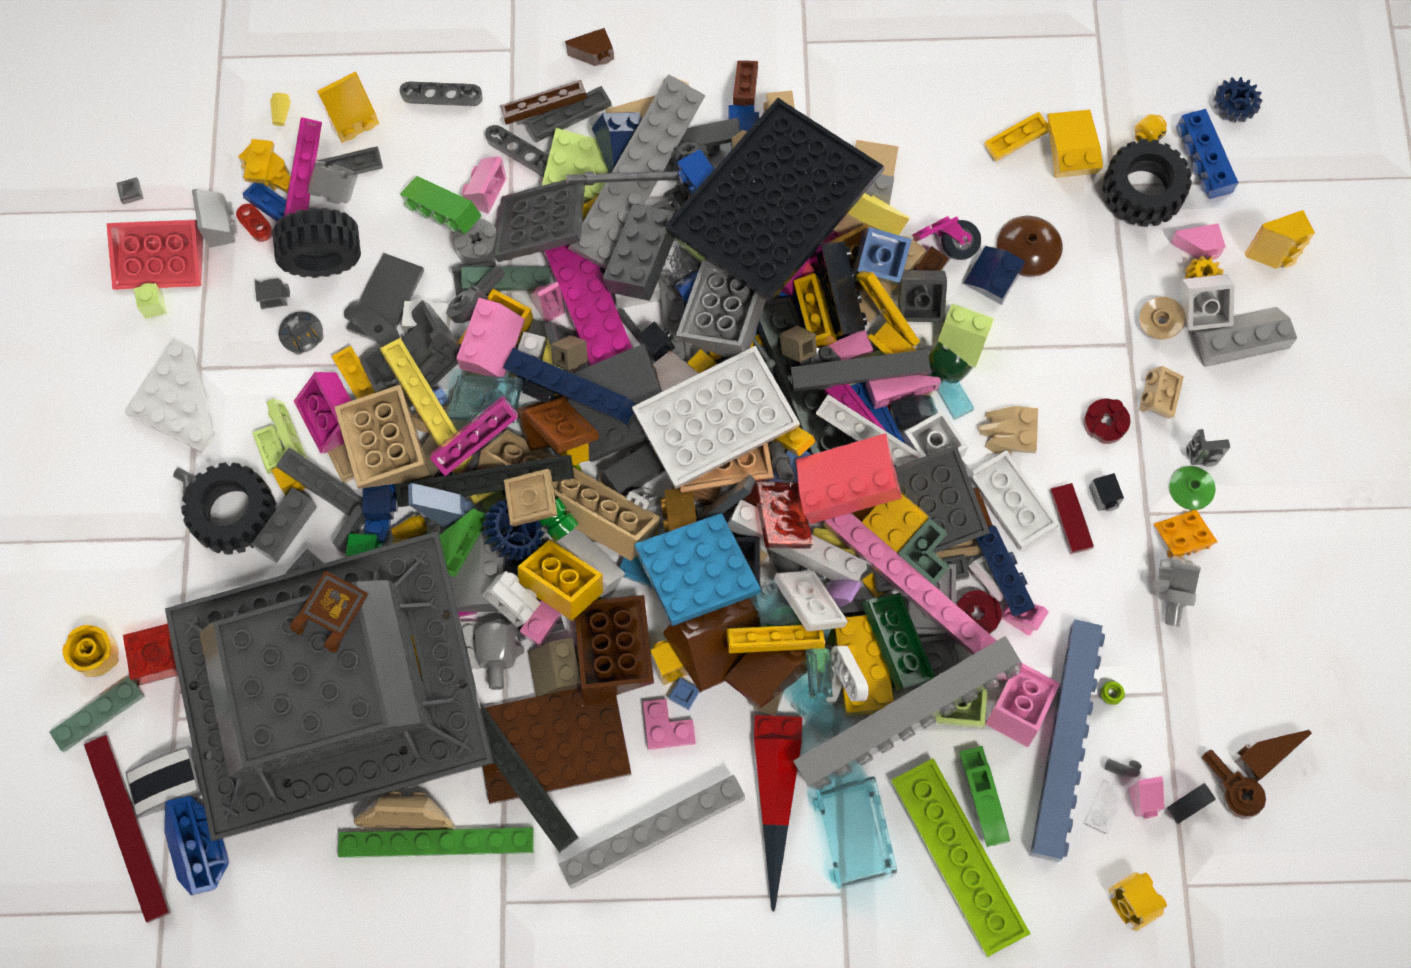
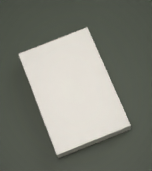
(810, 600)

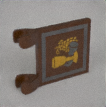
(332, 606)

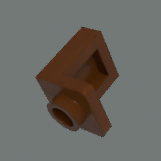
(933, 261)

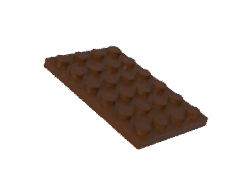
(560, 741)

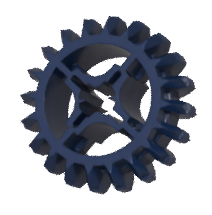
(526, 535)

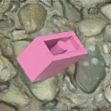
(1200, 241)
(1147, 797)

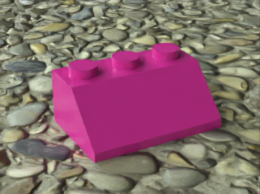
(317, 408)

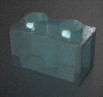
(816, 712)

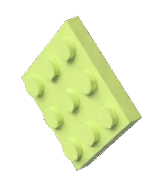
(575, 155)

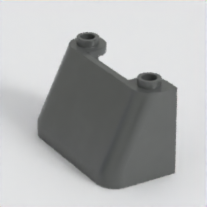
(433, 346)

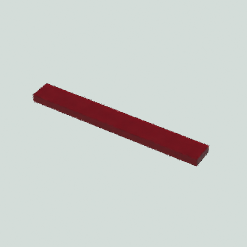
(127, 829)

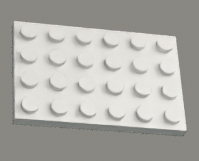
(715, 417)

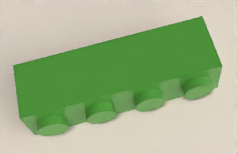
(440, 205)

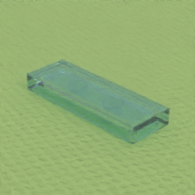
(955, 399)

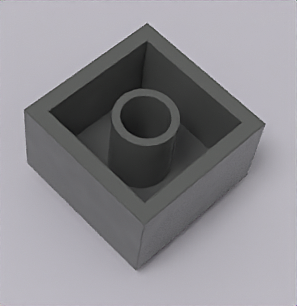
(923, 296)

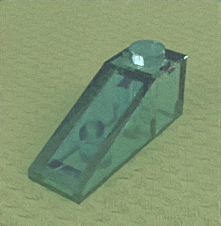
(781, 615)

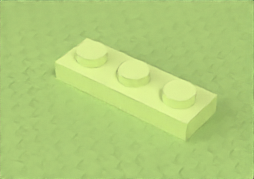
(285, 428)

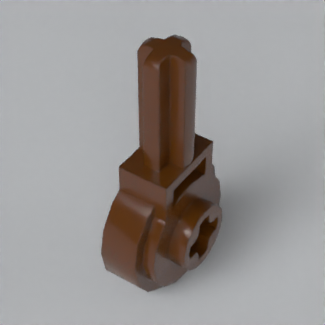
(1236, 786)

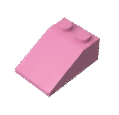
(1023, 705)

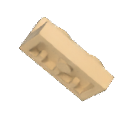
(1161, 391)

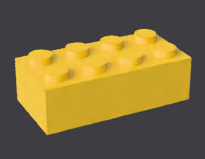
(863, 645)

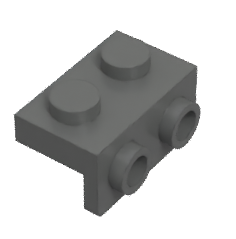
(1206, 452)

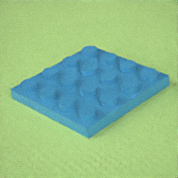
(697, 569)

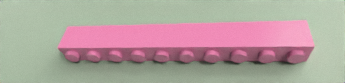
(910, 583)

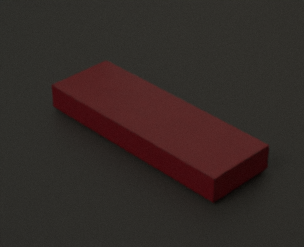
(1071, 518)

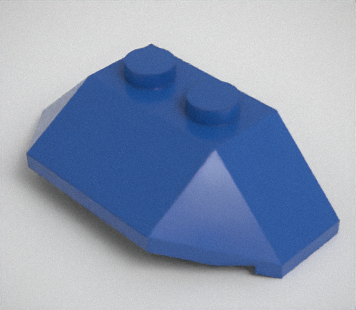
(194, 856)

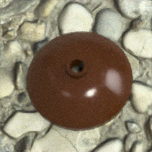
(1039, 255)

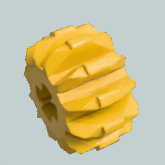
(1203, 266)

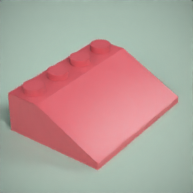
(155, 253)
(847, 479)

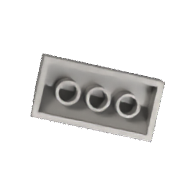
(1249, 336)

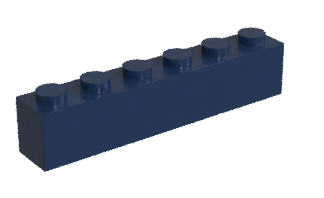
(570, 386)

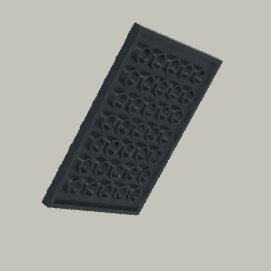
(774, 199)

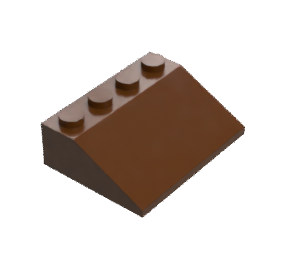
(703, 642)
(613, 647)

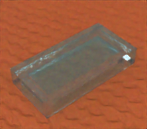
(819, 673)

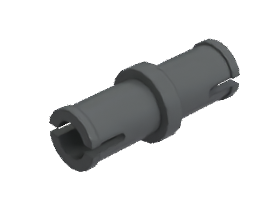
(781, 462)

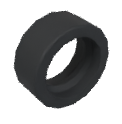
(1191, 803)

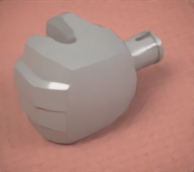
(1177, 586)
(497, 649)

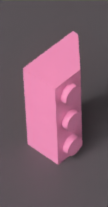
(489, 339)

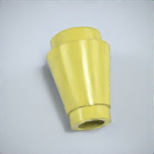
(279, 108)

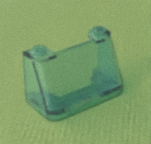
(856, 833)

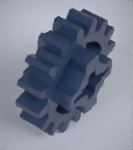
(1238, 99)

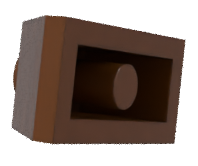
(591, 48)

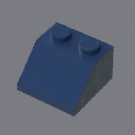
(995, 273)

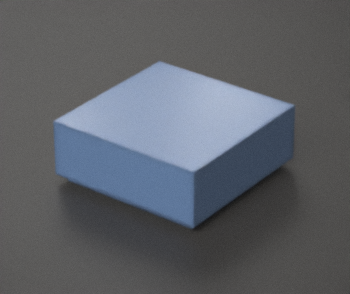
(684, 694)

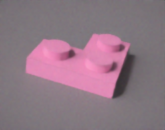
(662, 732)

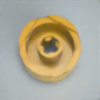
(90, 662)
(1137, 900)

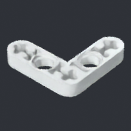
(846, 673)

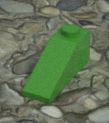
(460, 539)

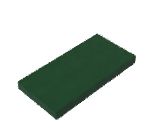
(898, 641)

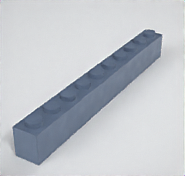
(1066, 741)

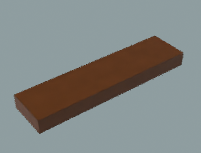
(543, 102)

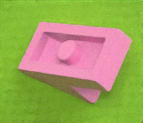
(1027, 621)

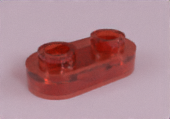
(253, 221)

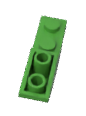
(984, 796)

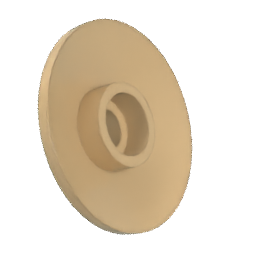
(1162, 308)

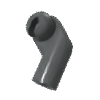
(184, 477)
(1120, 769)

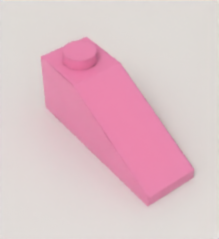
(548, 301)
(890, 390)
(540, 624)

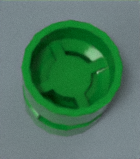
(561, 524)

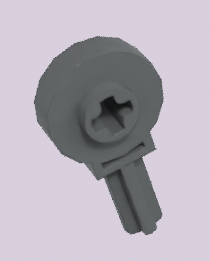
(463, 305)

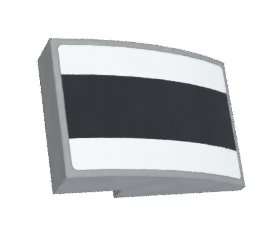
(163, 779)

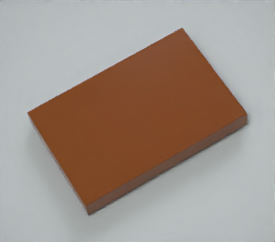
(560, 425)

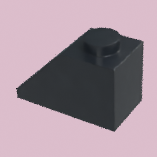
(912, 411)

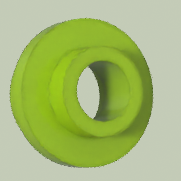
(1119, 690)

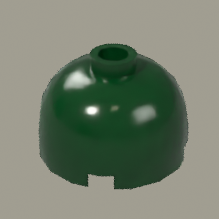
(947, 364)

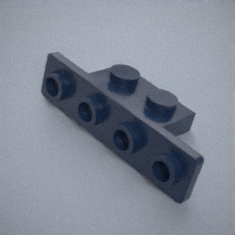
(1005, 572)

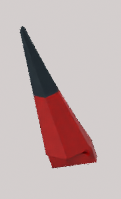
(776, 747)

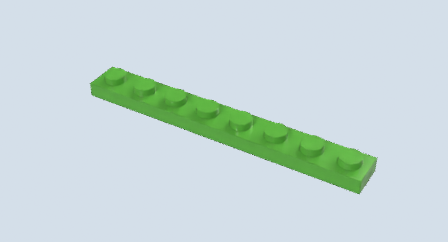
(436, 842)

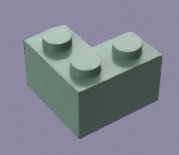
(920, 552)

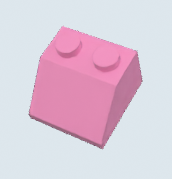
(485, 183)

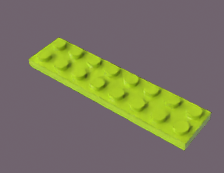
(960, 857)

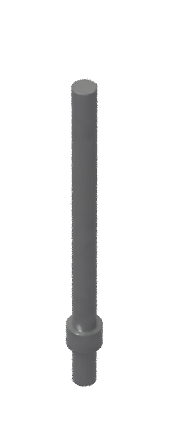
(590, 178)

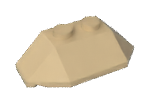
(404, 813)

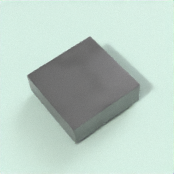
(129, 190)

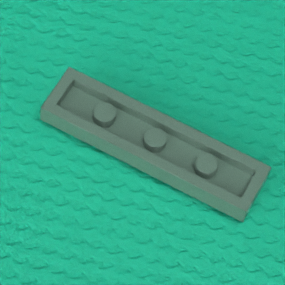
(514, 280)
(96, 714)

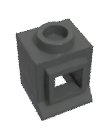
(272, 293)

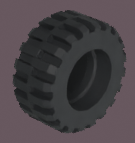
(1151, 158)
(316, 242)
(213, 485)

